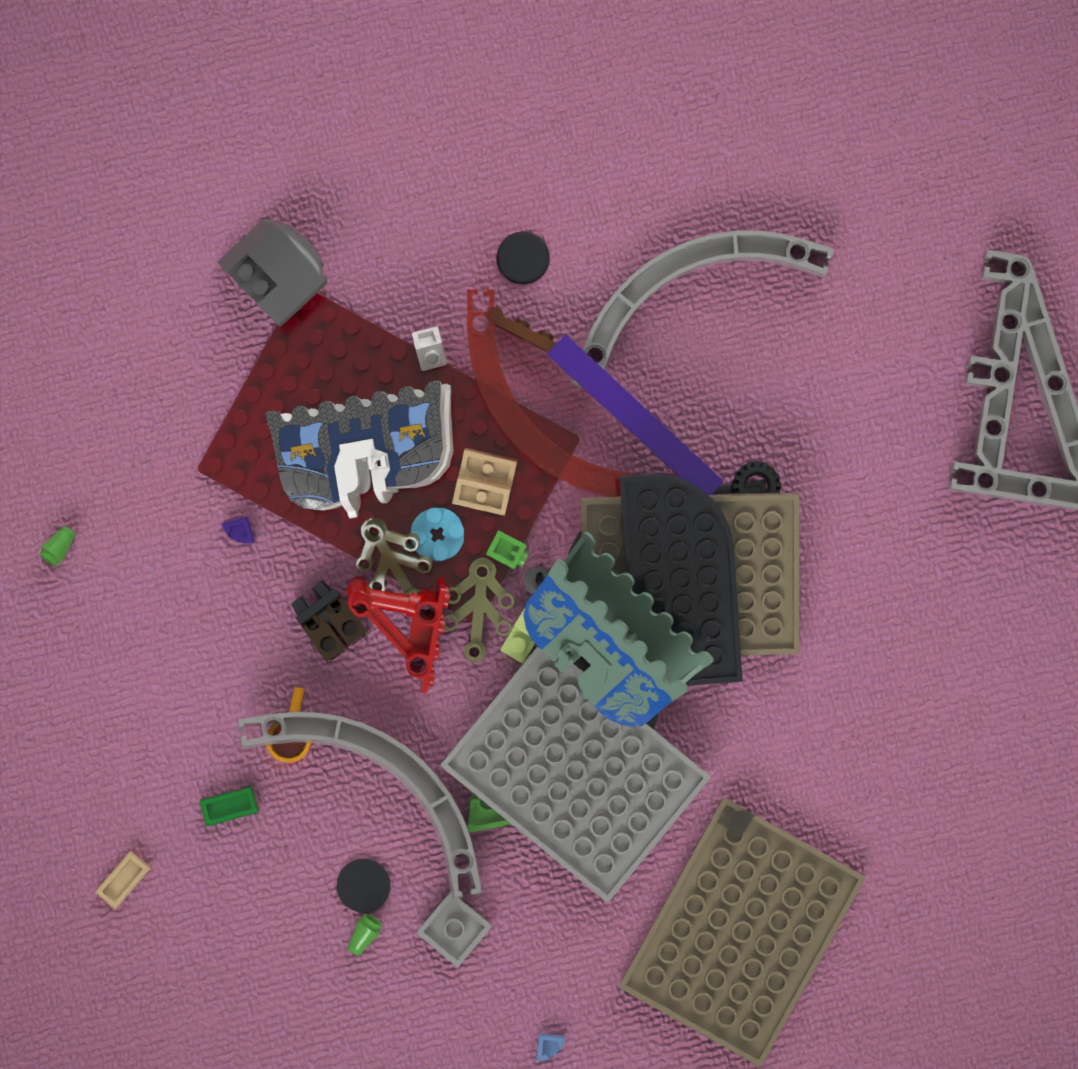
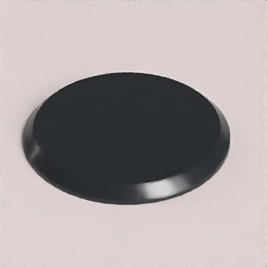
(523, 258)
(363, 885)

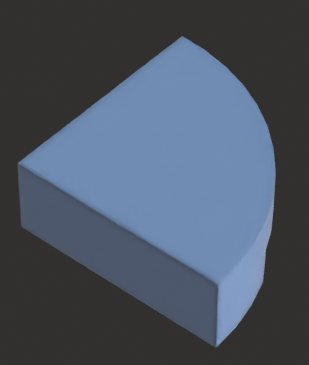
(549, 1046)

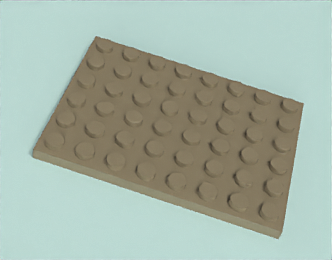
(765, 562)
(742, 934)

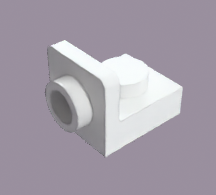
(429, 348)

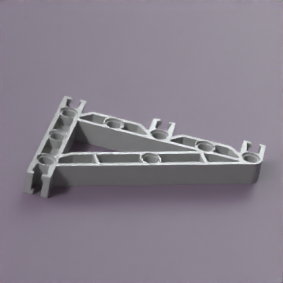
(1026, 306)

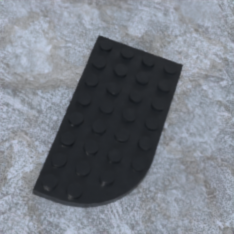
(686, 561)

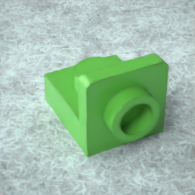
(508, 550)

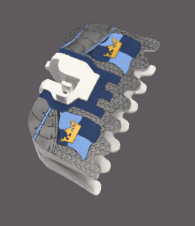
(330, 451)

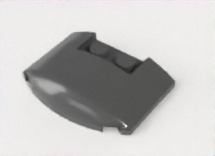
(276, 268)

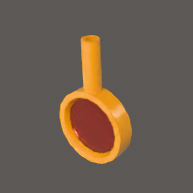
(289, 751)

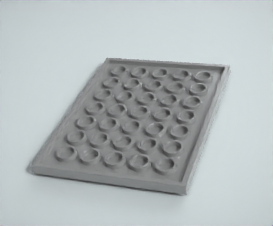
(572, 777)

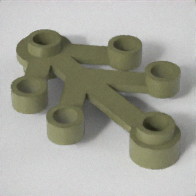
(389, 557)
(479, 605)

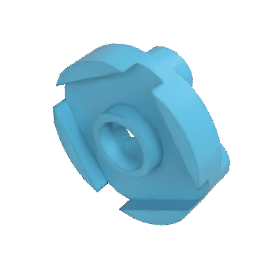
(451, 528)

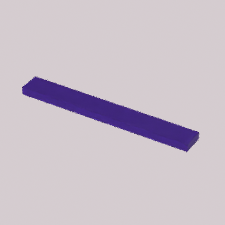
(633, 415)

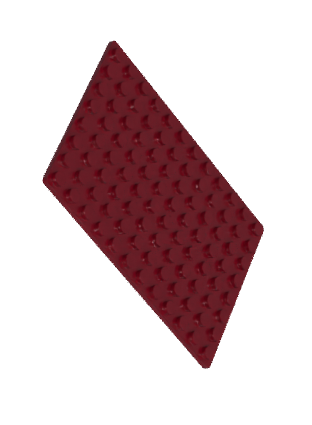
(337, 355)

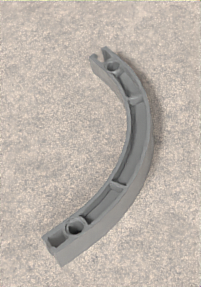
(688, 257)
(393, 757)

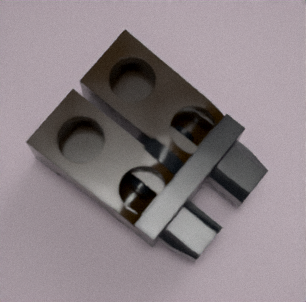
(322, 616)

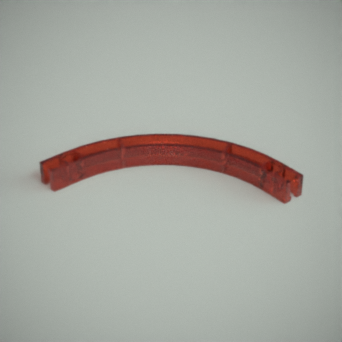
(517, 425)

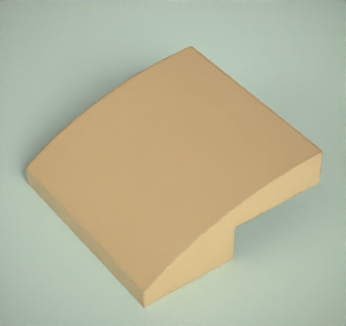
(484, 481)

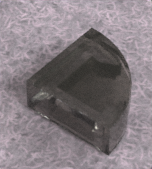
(737, 821)

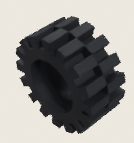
(756, 469)

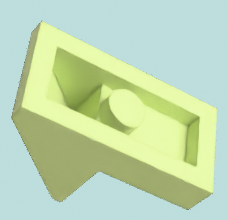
(519, 642)

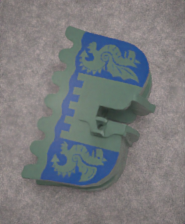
(631, 650)

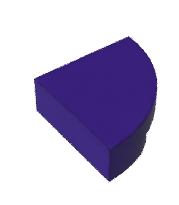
(239, 530)

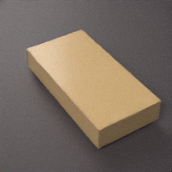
(123, 880)

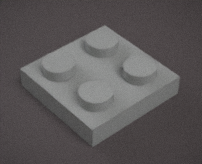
(454, 929)

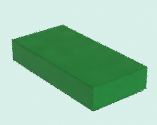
(229, 806)

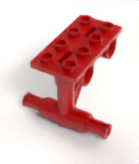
(424, 623)

